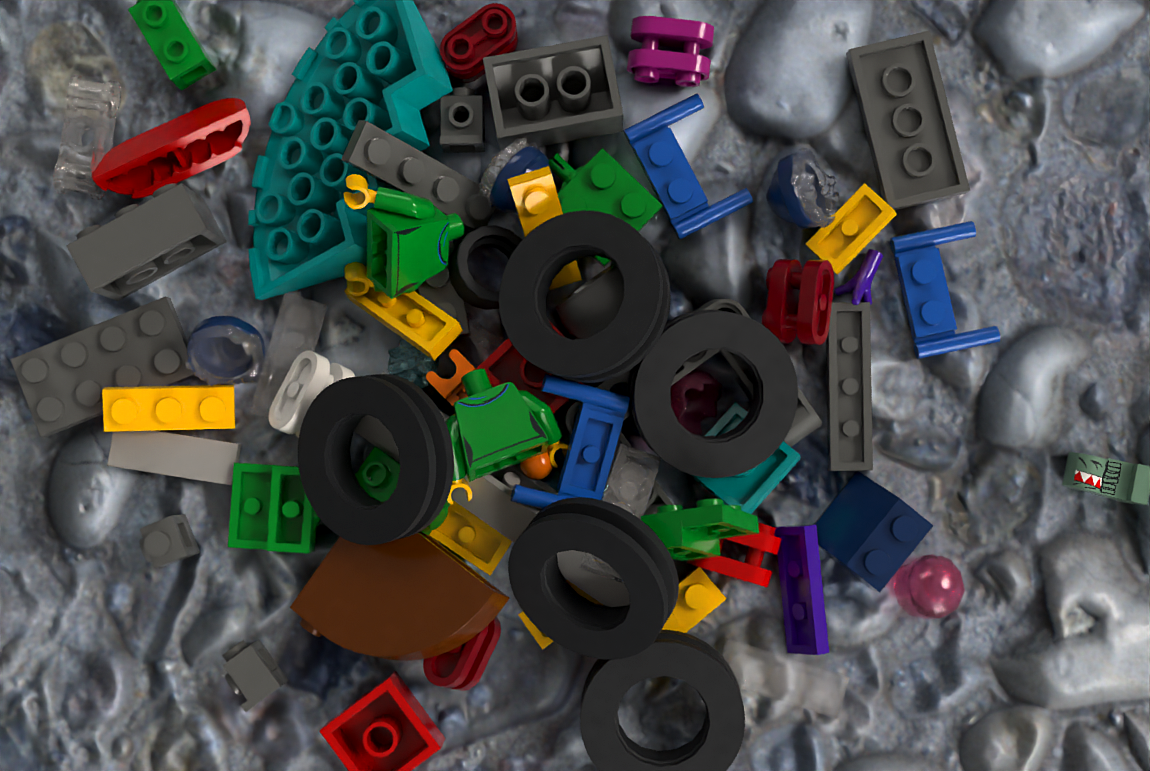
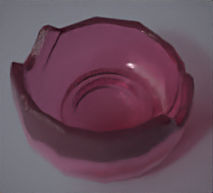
(695, 399)
(929, 587)

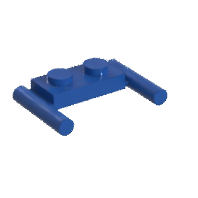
(672, 174)
(927, 292)
(590, 444)

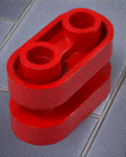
(751, 568)

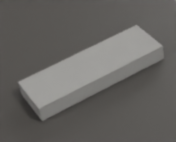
(174, 455)

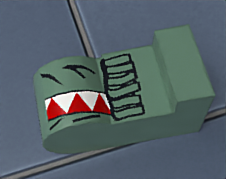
(1108, 478)

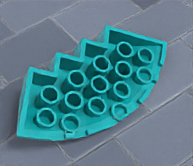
(369, 68)

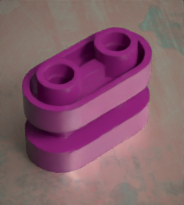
(685, 68)

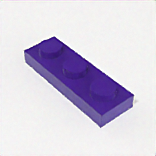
(802, 590)

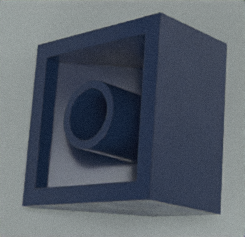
(870, 531)

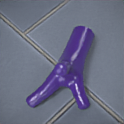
(862, 279)

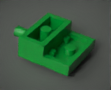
(604, 188)
(271, 510)
(697, 531)

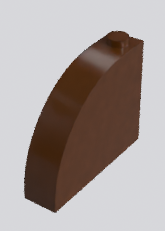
(397, 599)

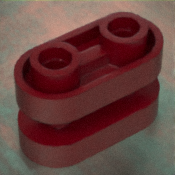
(482, 35)
(799, 300)
(464, 665)

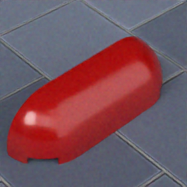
(175, 149)

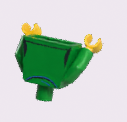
(404, 240)
(498, 429)

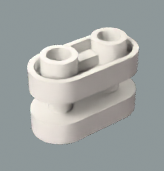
(302, 384)

